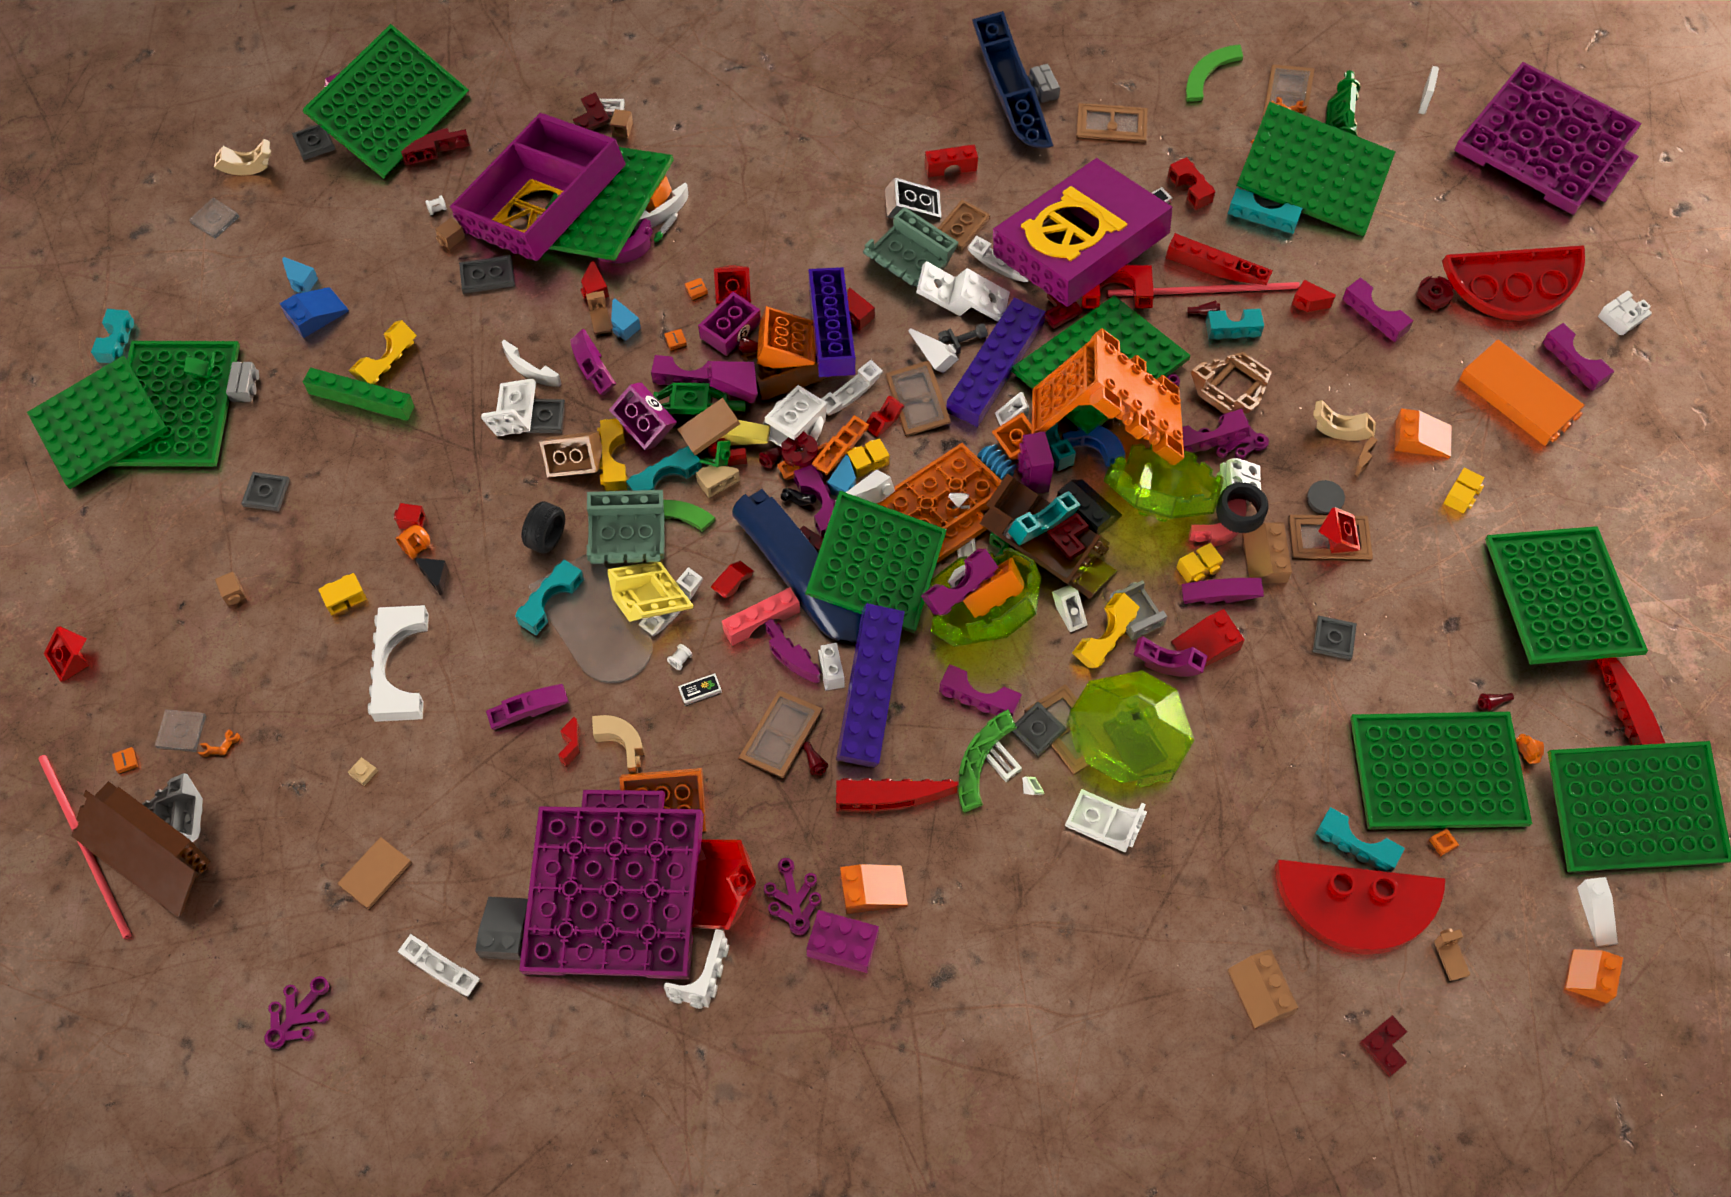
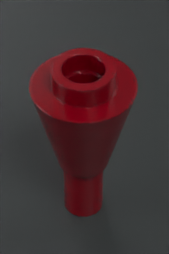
(1204, 308)
(747, 345)
(769, 457)
(1490, 701)
(816, 763)

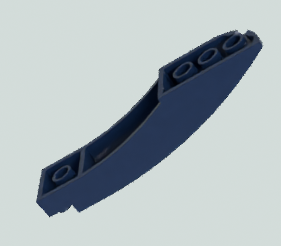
(793, 560)

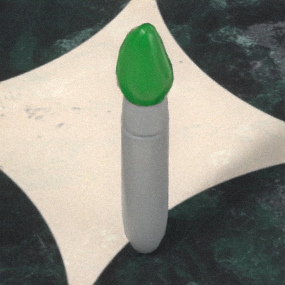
(659, 235)

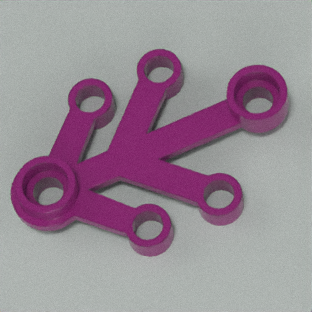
(1252, 440)
(794, 898)
(295, 1015)

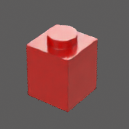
(409, 515)

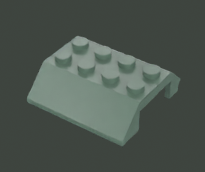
(910, 245)
(625, 526)

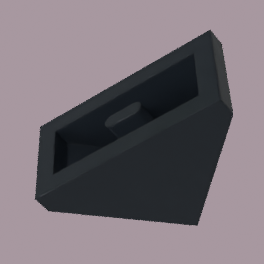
(435, 572)

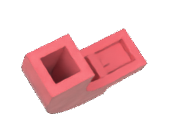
(1217, 533)

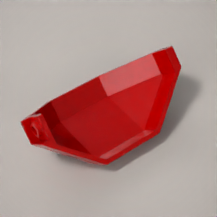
(722, 884)

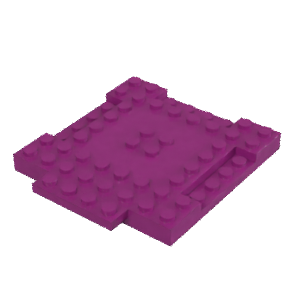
(1552, 139)
(613, 887)

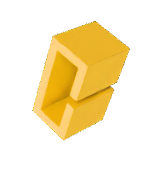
(868, 458)
(1463, 490)
(1196, 568)
(341, 590)

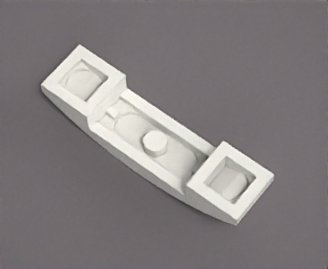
(664, 211)
(981, 250)
(544, 376)
(853, 389)
(689, 583)
(438, 966)

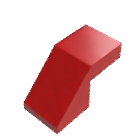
(881, 420)
(737, 456)
(730, 579)
(570, 734)

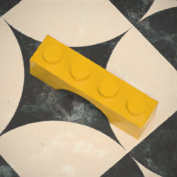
(397, 339)
(614, 473)
(1120, 612)

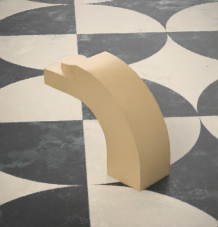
(243, 162)
(1343, 427)
(618, 730)

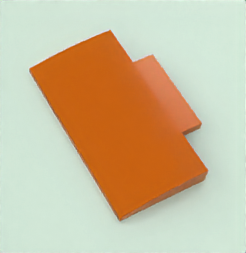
(928, 490)

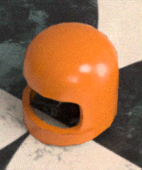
(409, 539)

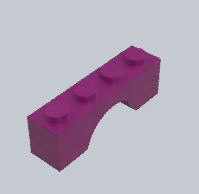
(1391, 323)
(667, 372)
(1591, 372)
(1232, 428)
(810, 482)
(977, 568)
(956, 685)

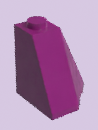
(733, 378)

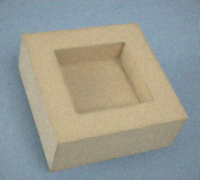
(362, 771)

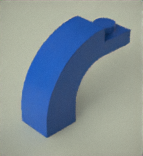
(1101, 439)

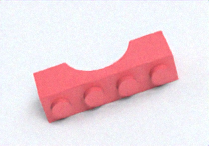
(742, 624)

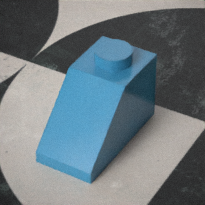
(299, 275)
(623, 321)
(842, 478)

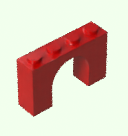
(1136, 277)

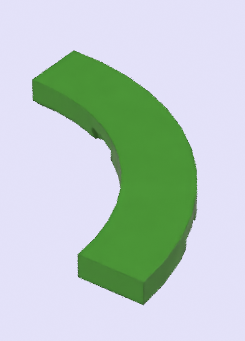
(1206, 66)
(688, 513)
(975, 756)

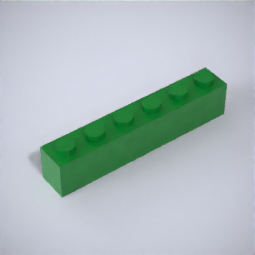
(358, 394)

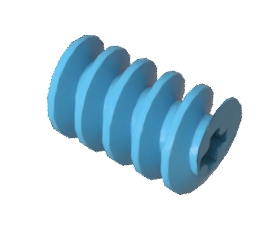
(995, 462)

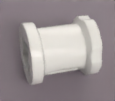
(442, 206)
(679, 656)

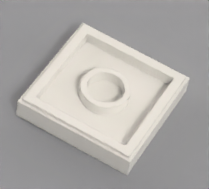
(1428, 90)

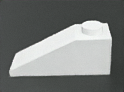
(939, 354)
(874, 487)
(1599, 910)

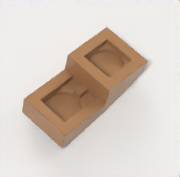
(1365, 456)

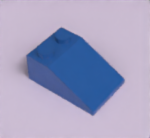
(313, 310)

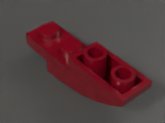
(432, 143)

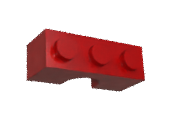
(962, 156)
(1185, 173)

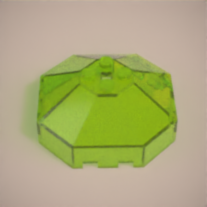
(1163, 488)
(962, 628)
(1127, 748)

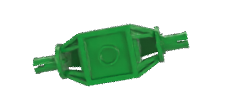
(1342, 104)
(694, 398)

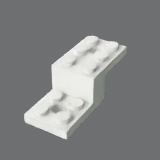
(962, 291)

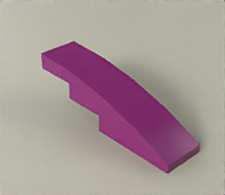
(1223, 589)

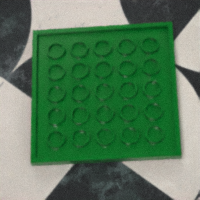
(97, 422)
(875, 559)

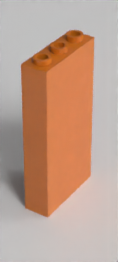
(1522, 392)

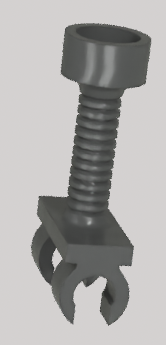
(945, 336)

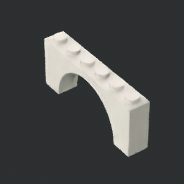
(393, 626)

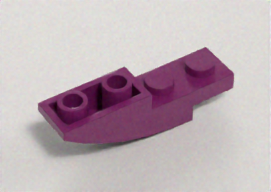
(590, 363)
(791, 656)
(527, 704)

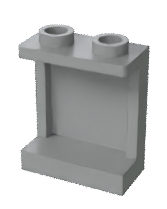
(1147, 617)

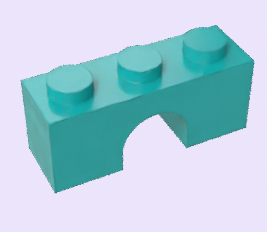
(119, 325)
(1220, 326)
(1061, 450)

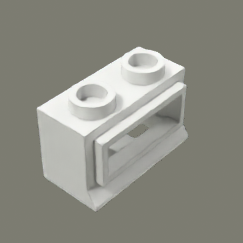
(831, 666)

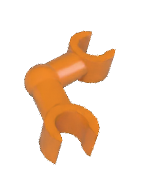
(1297, 108)
(222, 750)

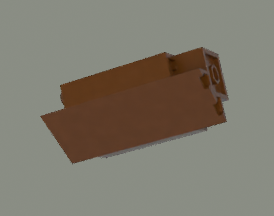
(1083, 573)
(140, 846)

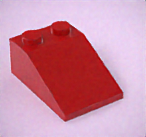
(1213, 636)

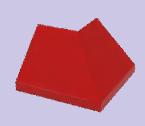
(732, 279)
(1341, 531)
(65, 653)

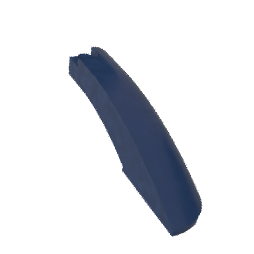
(1011, 80)

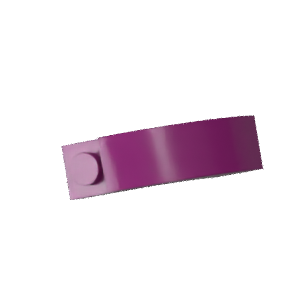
(635, 245)
(1170, 662)

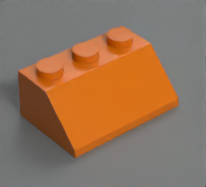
(995, 590)

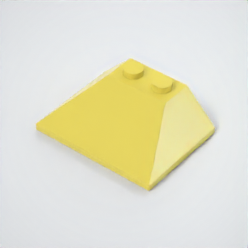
(646, 591)

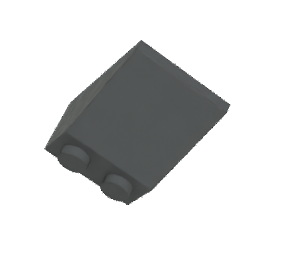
(917, 198)
(502, 928)

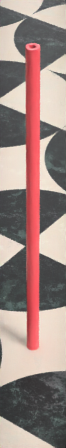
(1210, 289)
(106, 892)

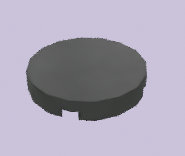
(1324, 496)

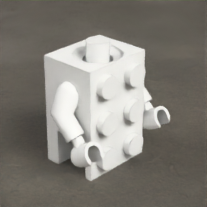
(796, 414)

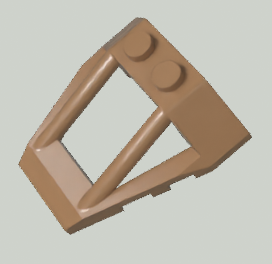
(1206, 385)

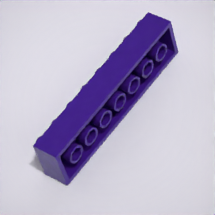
(831, 322)
(994, 362)
(870, 686)

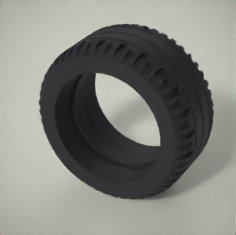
(1246, 492)
(543, 527)

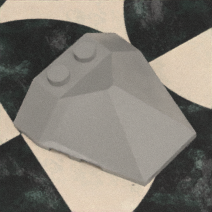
(179, 806)

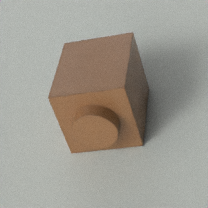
(621, 123)
(449, 233)
(230, 588)

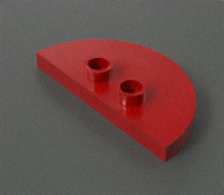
(1516, 282)
(1359, 907)

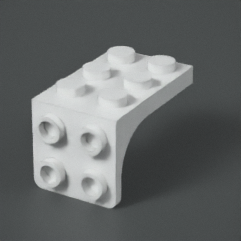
(513, 408)
(1106, 820)
(704, 988)

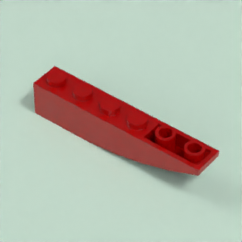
(1215, 262)
(1631, 704)
(889, 794)

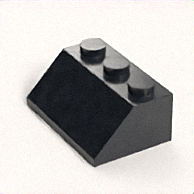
(1093, 507)

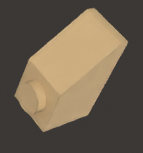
(716, 479)

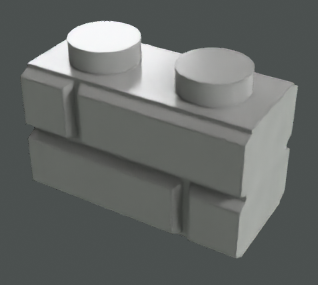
(1044, 83)
(242, 382)

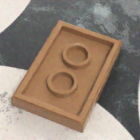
(964, 223)
(708, 426)
(374, 873)

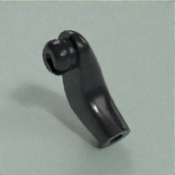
(797, 497)

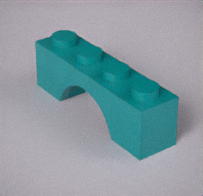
(1282, 218)
(681, 463)
(1030, 526)
(564, 579)
(1336, 830)

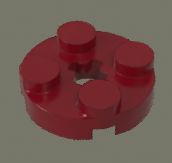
(1433, 300)
(803, 459)

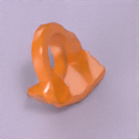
(1531, 749)

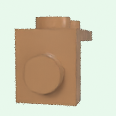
(599, 312)
(1451, 954)

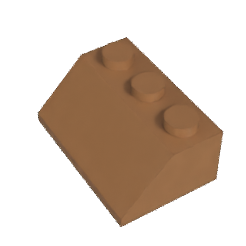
(571, 454)
(1268, 553)
(1263, 989)

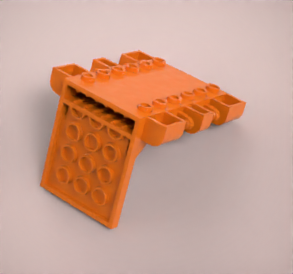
(1118, 389)

